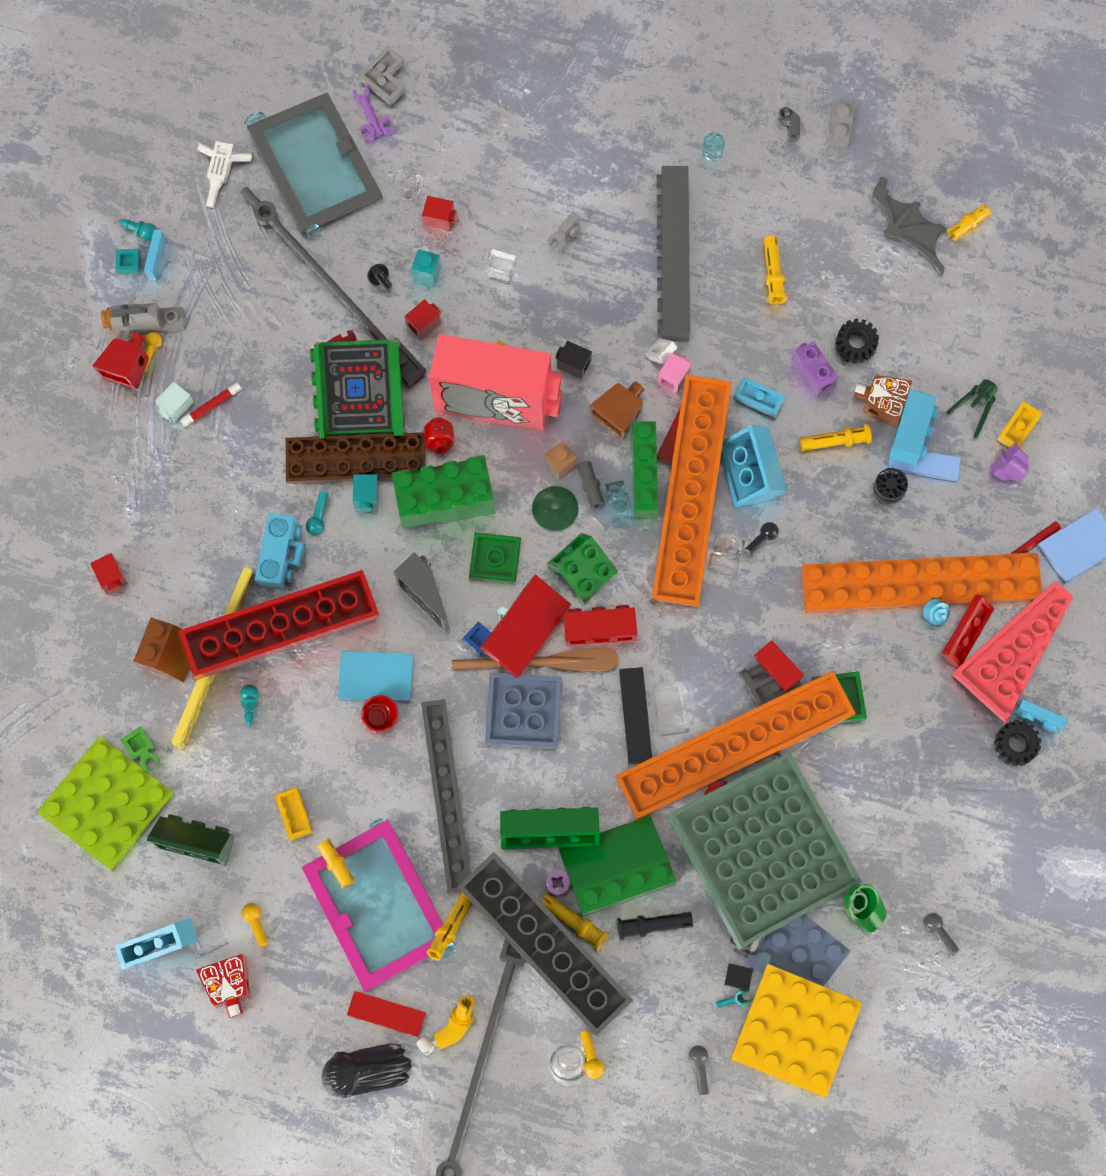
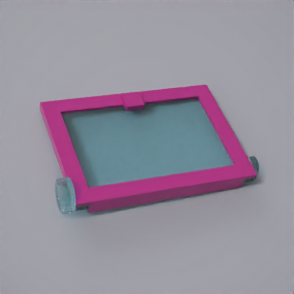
(385, 914)

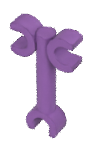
(375, 128)

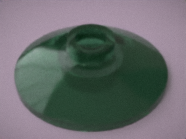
(551, 518)

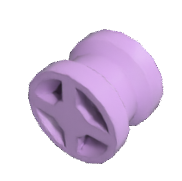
(555, 887)

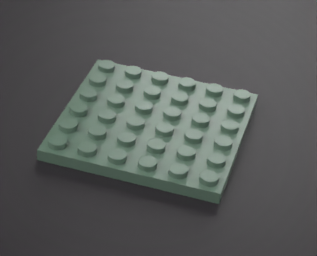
(764, 850)

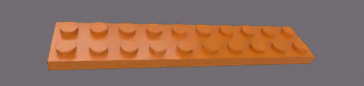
(691, 491)
(919, 580)
(735, 745)

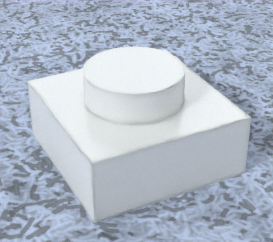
(661, 350)

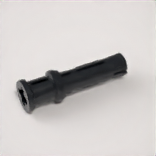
(642, 925)

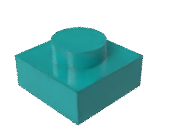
(127, 261)

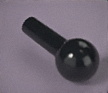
(768, 531)

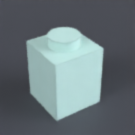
(174, 403)

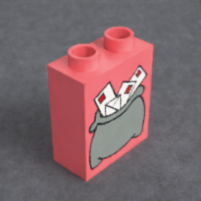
(494, 382)

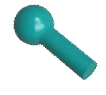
(315, 524)

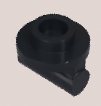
(378, 275)

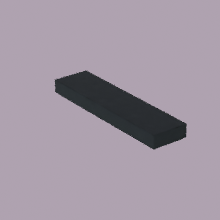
(635, 715)

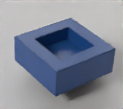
(476, 637)

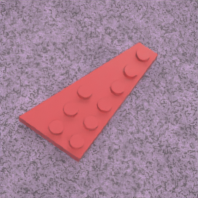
(1008, 660)

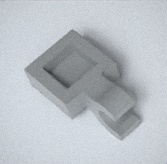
(567, 229)

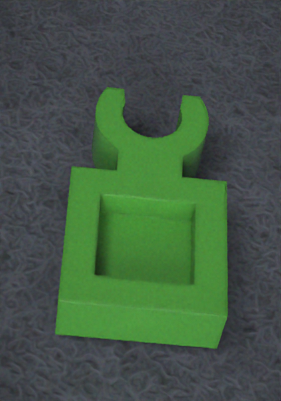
(138, 746)

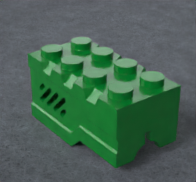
(444, 492)

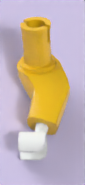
(457, 1026)

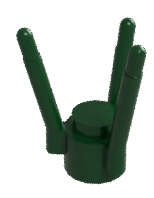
(982, 393)

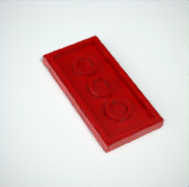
(525, 626)

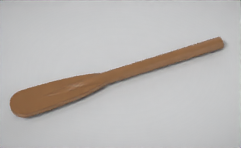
(578, 660)

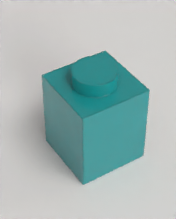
(426, 267)
(365, 492)

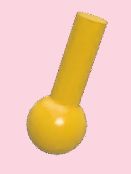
(152, 341)
(251, 913)
(594, 1067)

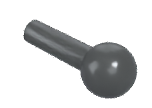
(934, 924)
(698, 1056)

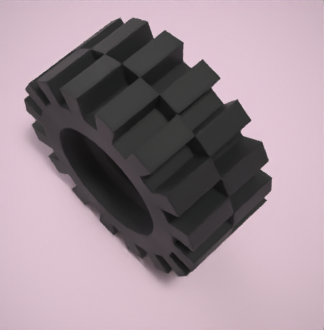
(857, 353)
(1025, 731)

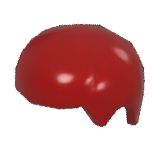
(379, 713)

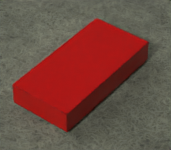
(778, 666)

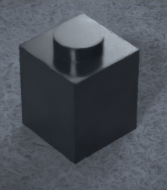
(573, 359)

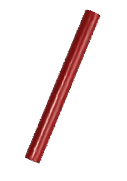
(1034, 541)

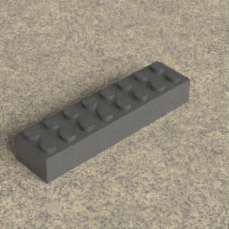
(545, 943)

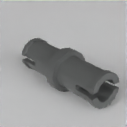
(591, 485)

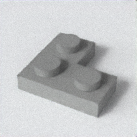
(379, 75)

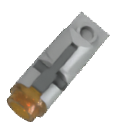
(144, 318)

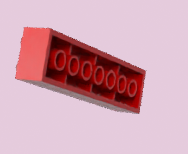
(278, 625)

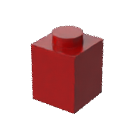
(439, 213)
(423, 319)
(109, 573)

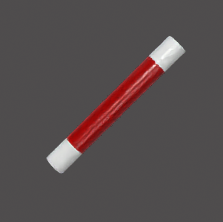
(211, 404)

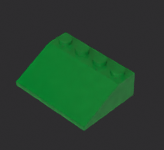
(620, 869)

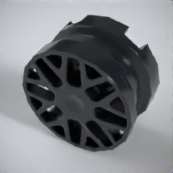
(890, 486)

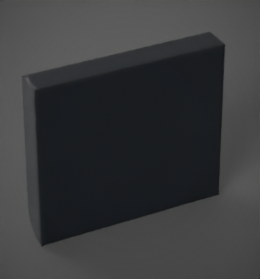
(738, 976)

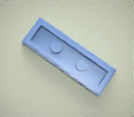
(933, 466)

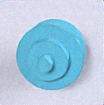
(936, 612)

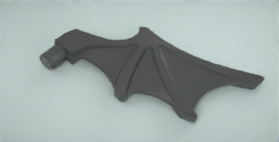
(909, 225)

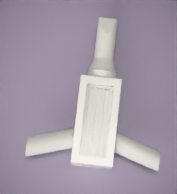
(220, 166)

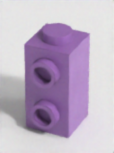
(814, 368)

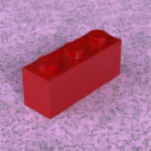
(600, 625)

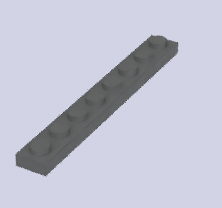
(446, 794)

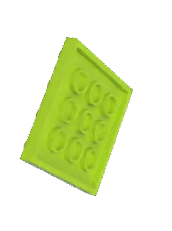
(106, 803)

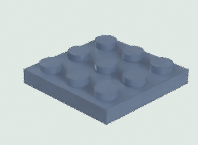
(523, 711)
(802, 950)

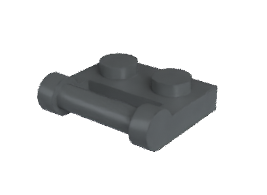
(764, 690)

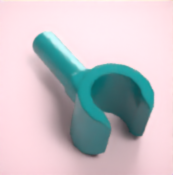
(735, 999)

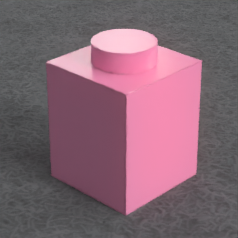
(674, 372)

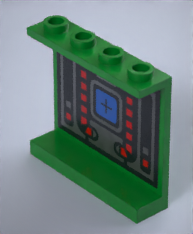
(358, 387)

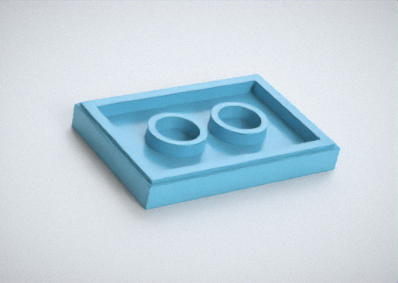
(375, 674)

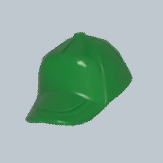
(865, 906)

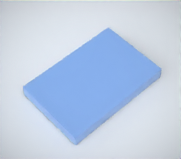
(1077, 546)

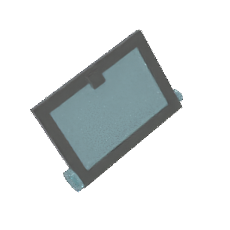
(313, 162)

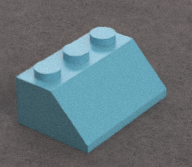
(752, 466)

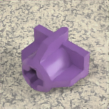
(1011, 464)

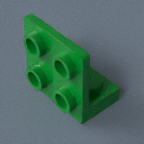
(583, 566)

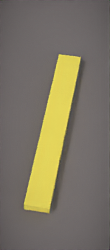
(203, 685)

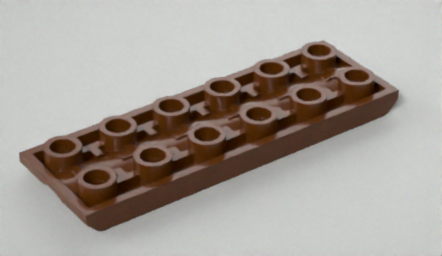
(341, 457)

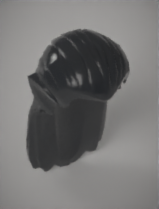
(365, 1070)

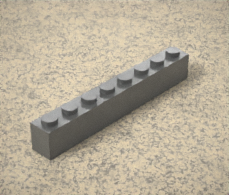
(674, 253)

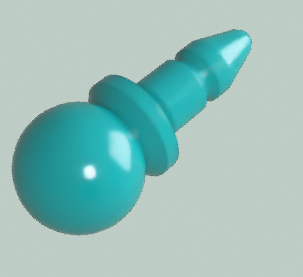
(141, 228)
(249, 696)

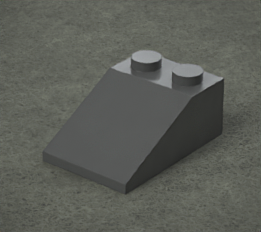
(418, 582)

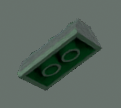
(192, 839)

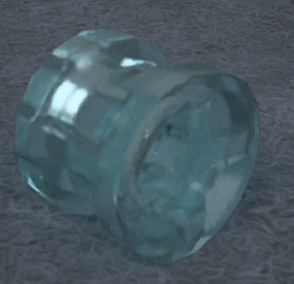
(713, 141)

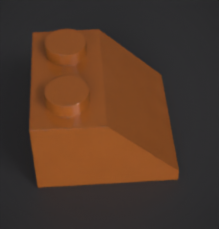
(162, 651)

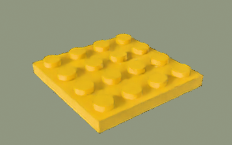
(796, 1030)

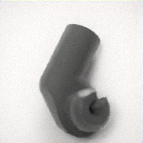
(792, 120)

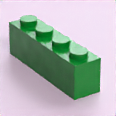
(644, 470)
(549, 828)

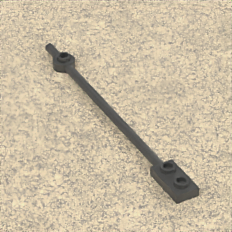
(410, 366)
(512, 958)

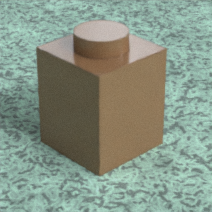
(560, 460)

